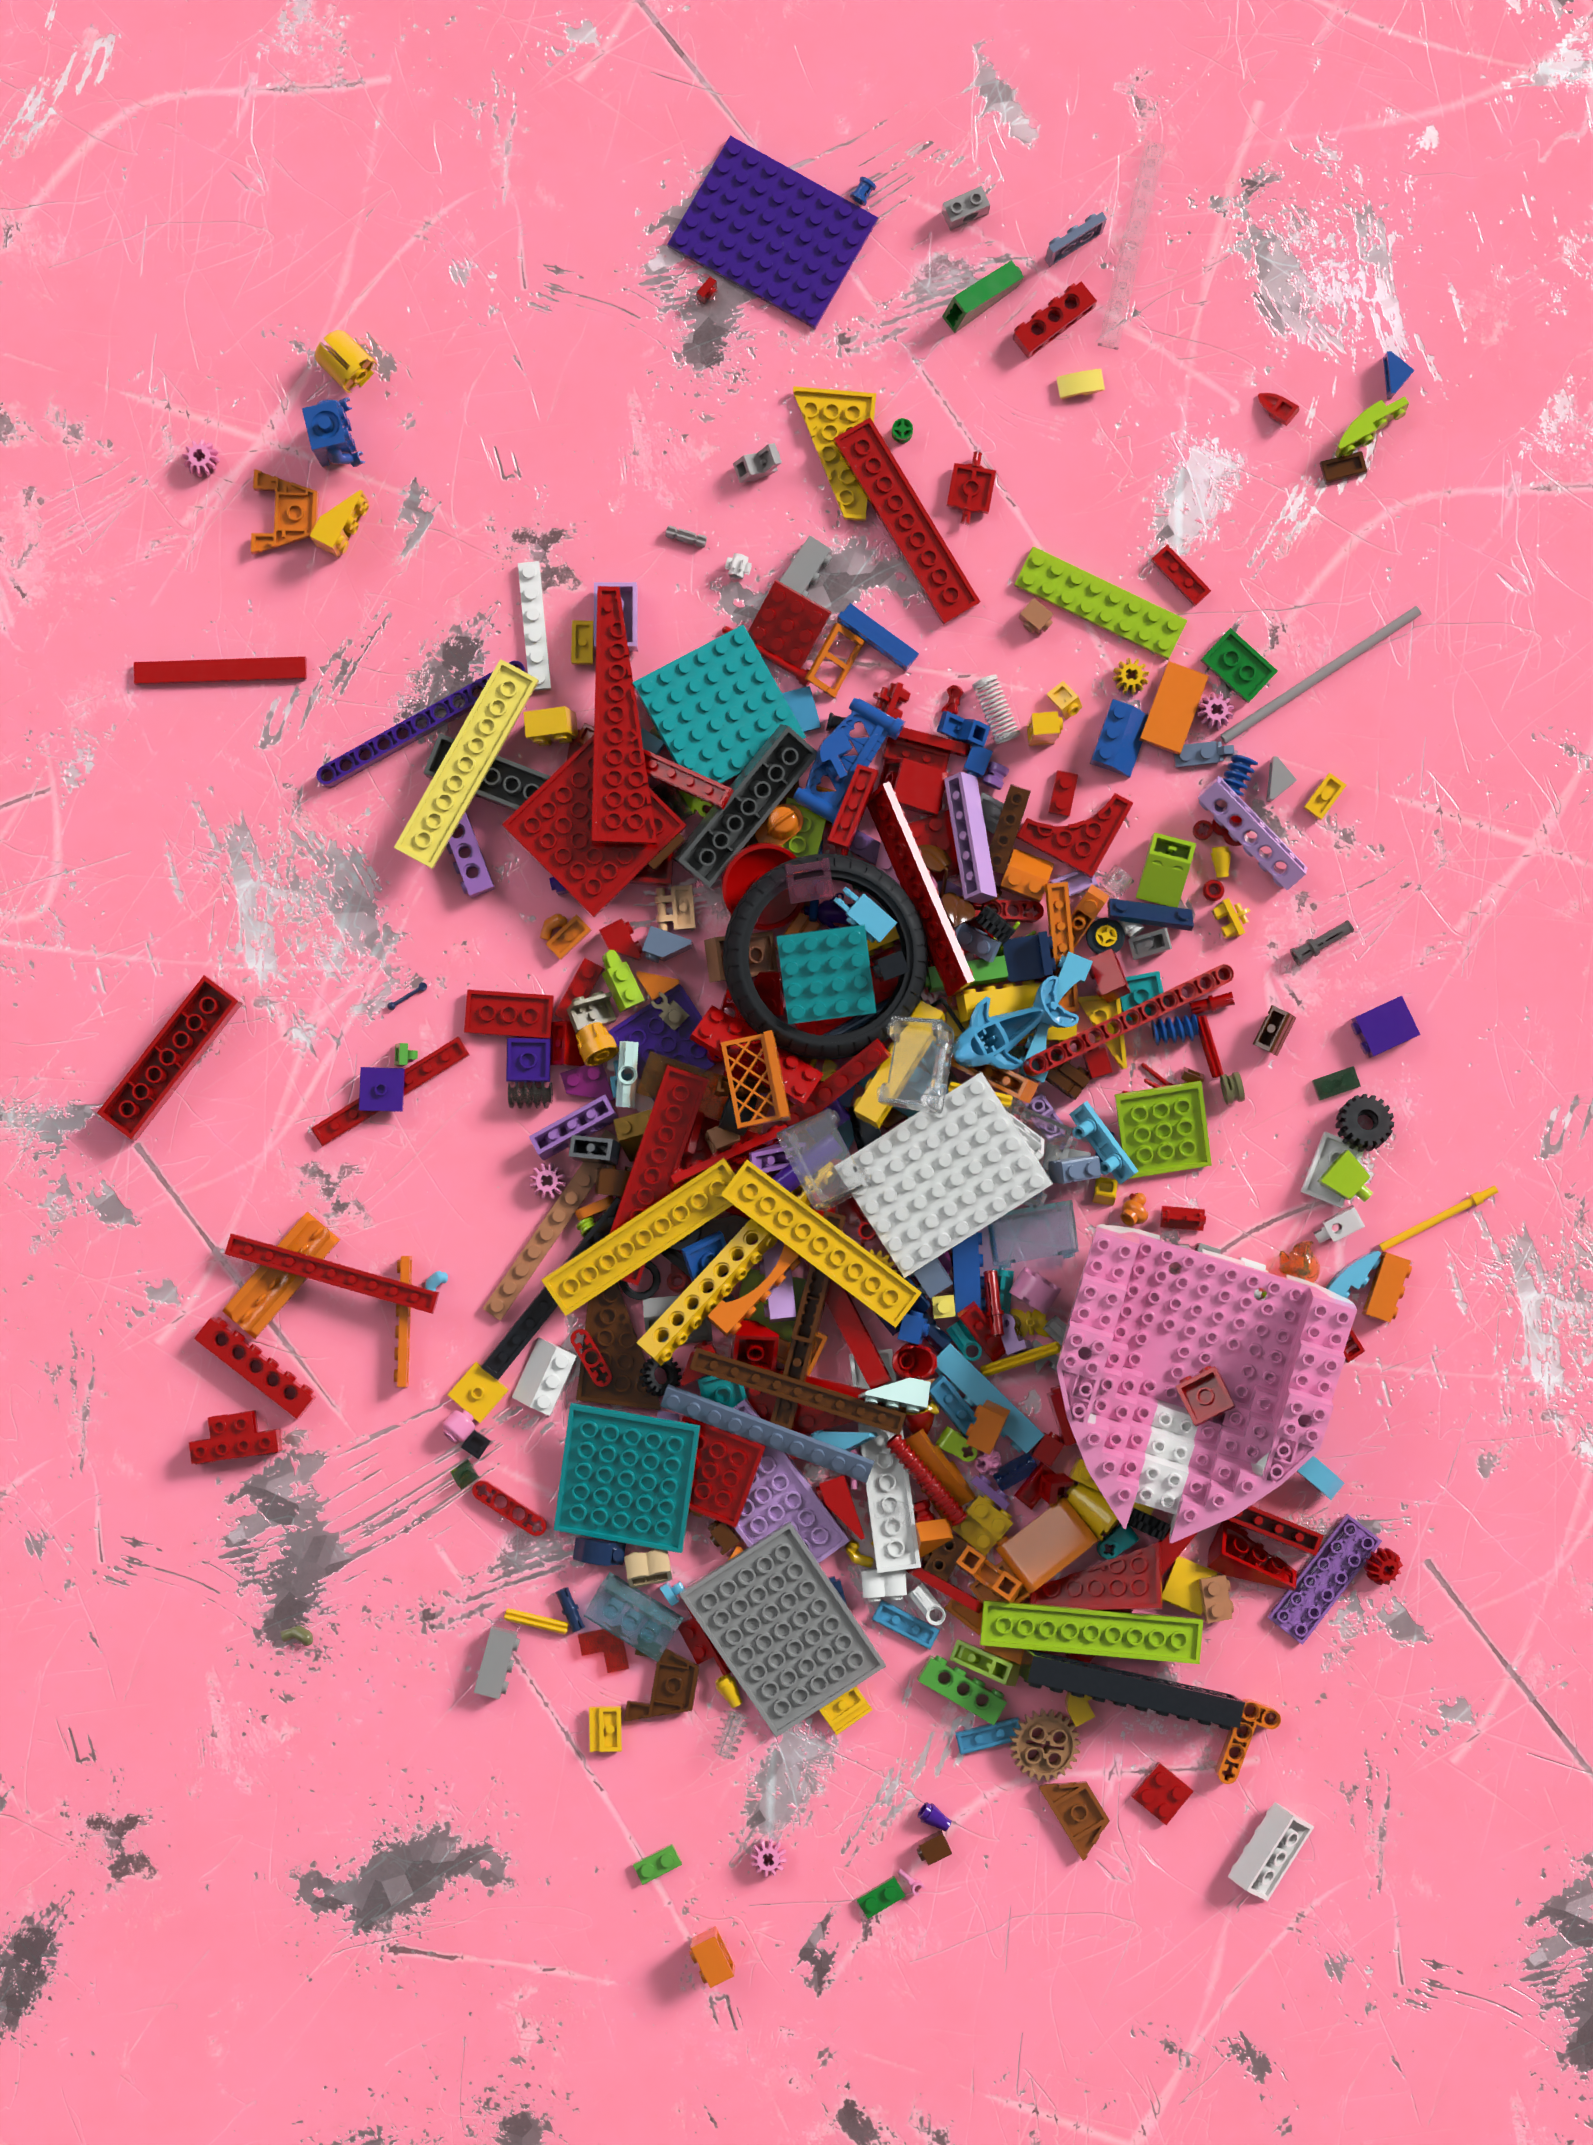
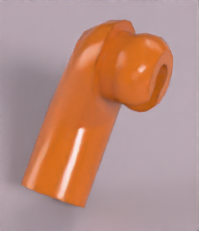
(551, 923)

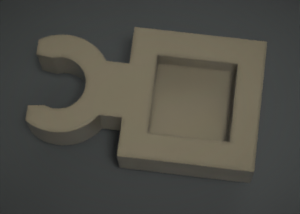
(671, 1013)

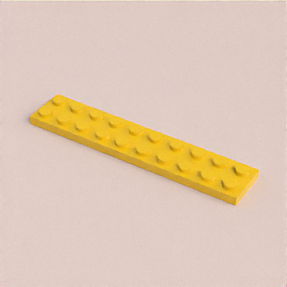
(640, 1239)
(820, 1243)

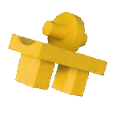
(1226, 909)

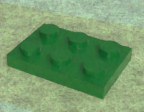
(1239, 665)

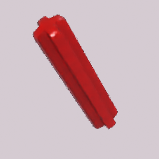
(1209, 1047)

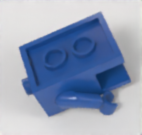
(329, 433)

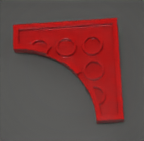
(1080, 843)

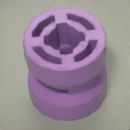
(995, 775)

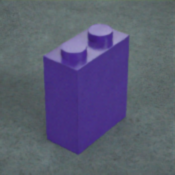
(1384, 1027)

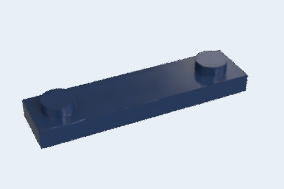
(1150, 914)

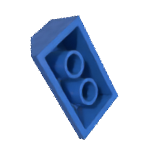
(1119, 738)

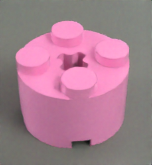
(1035, 1290)

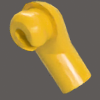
(856, 1557)

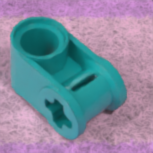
(1119, 1539)

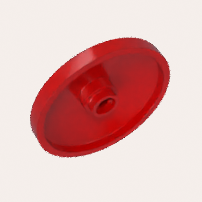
(745, 870)

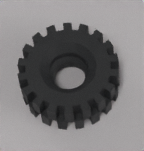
(1354, 1133)

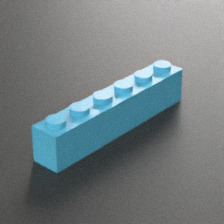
(979, 1389)

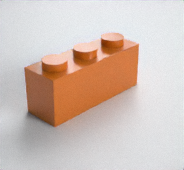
(1387, 1287)

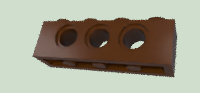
(1008, 827)

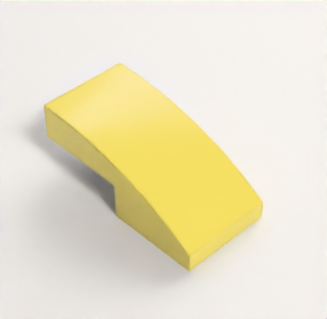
(1080, 383)

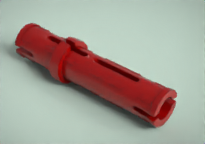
(993, 1301)

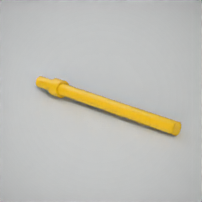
(1475, 1199)

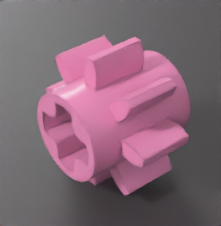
(988, 1463)

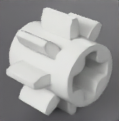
(738, 566)

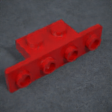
(700, 1644)

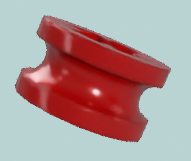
(1208, 833)

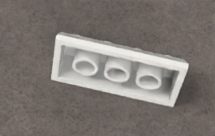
(1270, 1851)

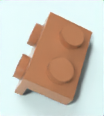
(1216, 1598)

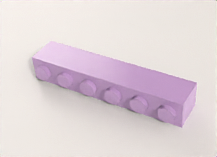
(970, 838)

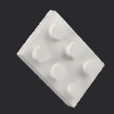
(1327, 1152)

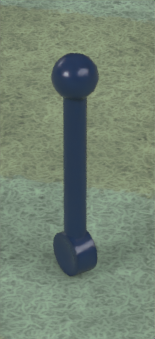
(422, 987)

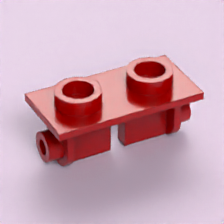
(1182, 1218)

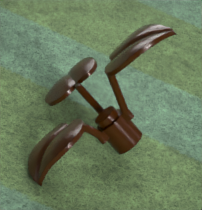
(956, 907)

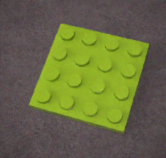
(1164, 1128)

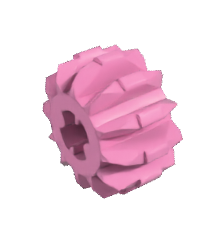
(195, 452)
(1215, 718)
(547, 1188)
(777, 1857)

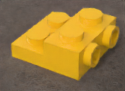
(983, 1524)

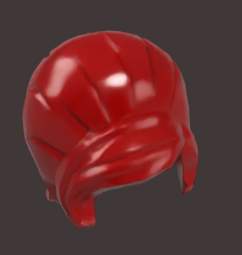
(914, 1361)

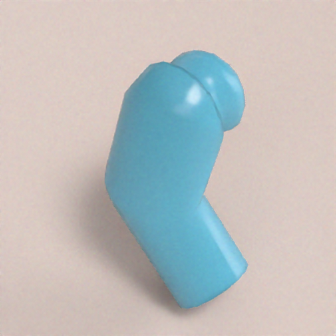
(436, 1279)

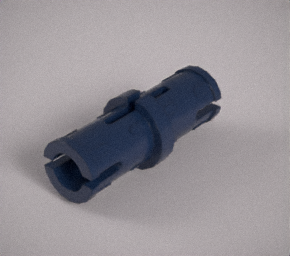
(570, 1609)

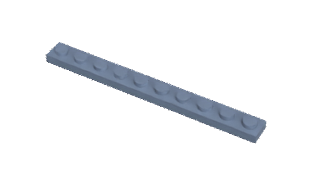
(767, 1433)

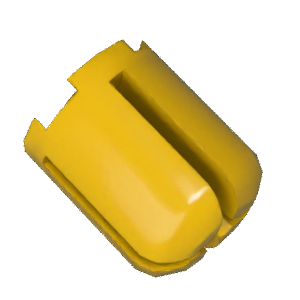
(350, 365)

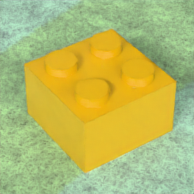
(551, 725)

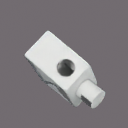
(1347, 1218)

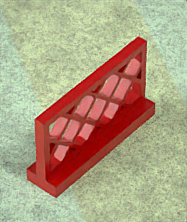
(852, 809)

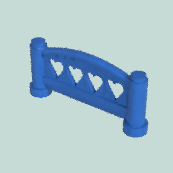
(878, 727)

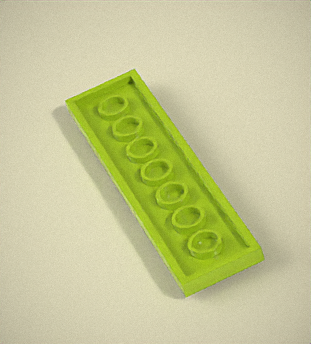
(1100, 602)

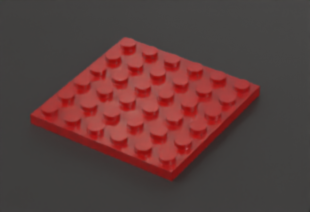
(558, 832)

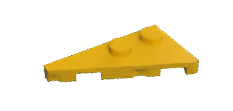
(1099, 1011)

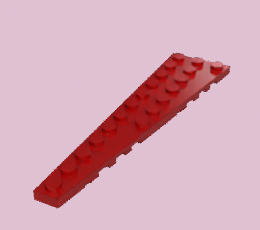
(620, 778)

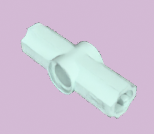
(626, 1088)

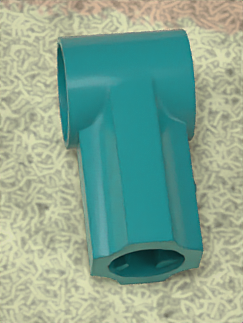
(963, 1338)

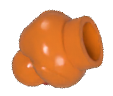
(1133, 1210)

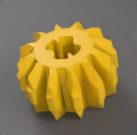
(1131, 684)

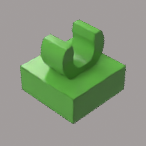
(402, 1054)

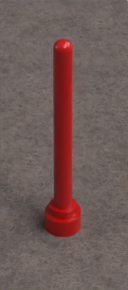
(800, 674)

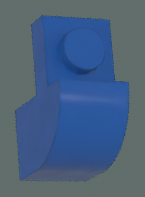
(963, 730)
(830, 751)

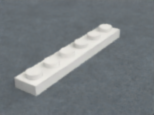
(534, 623)

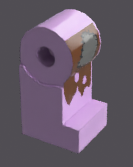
(1013, 1339)

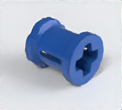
(863, 191)

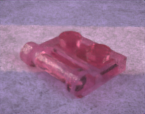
(809, 888)

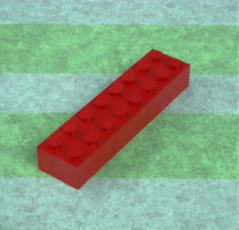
(169, 1058)

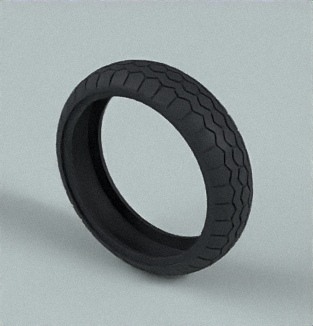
(909, 985)

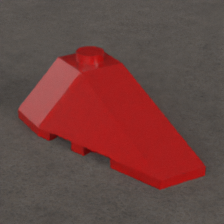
(1242, 1558)

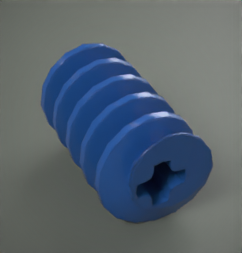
(1238, 773)
(1173, 1030)

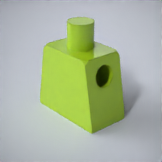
(1346, 1177)

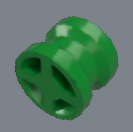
(902, 425)

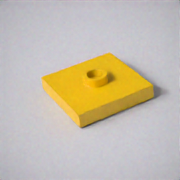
(478, 1392)

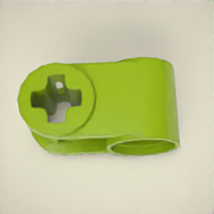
(953, 1442)

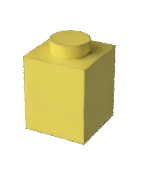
(943, 1306)

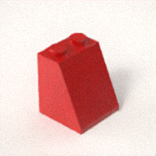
(915, 784)
(1058, 1409)

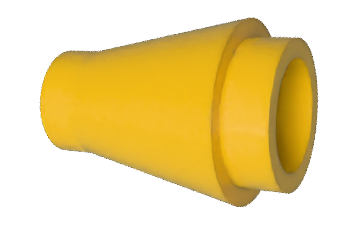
(1221, 860)
(728, 1689)

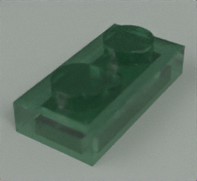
(1336, 1083)

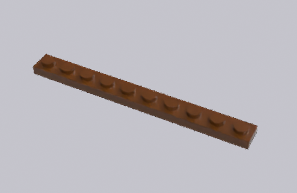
(797, 1391)

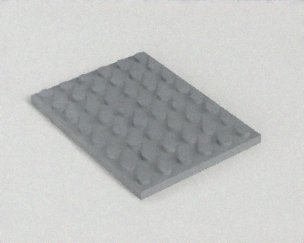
(782, 1629)

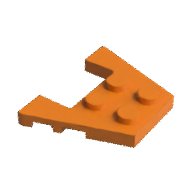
(294, 512)

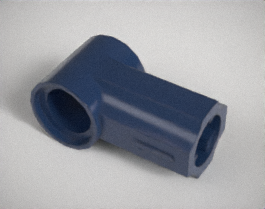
(936, 1336)

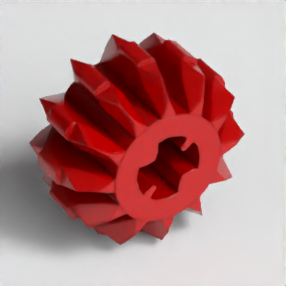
(1383, 1566)

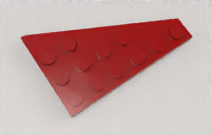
(806, 1418)

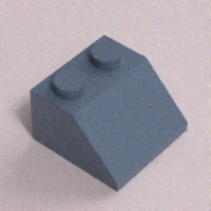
(664, 945)

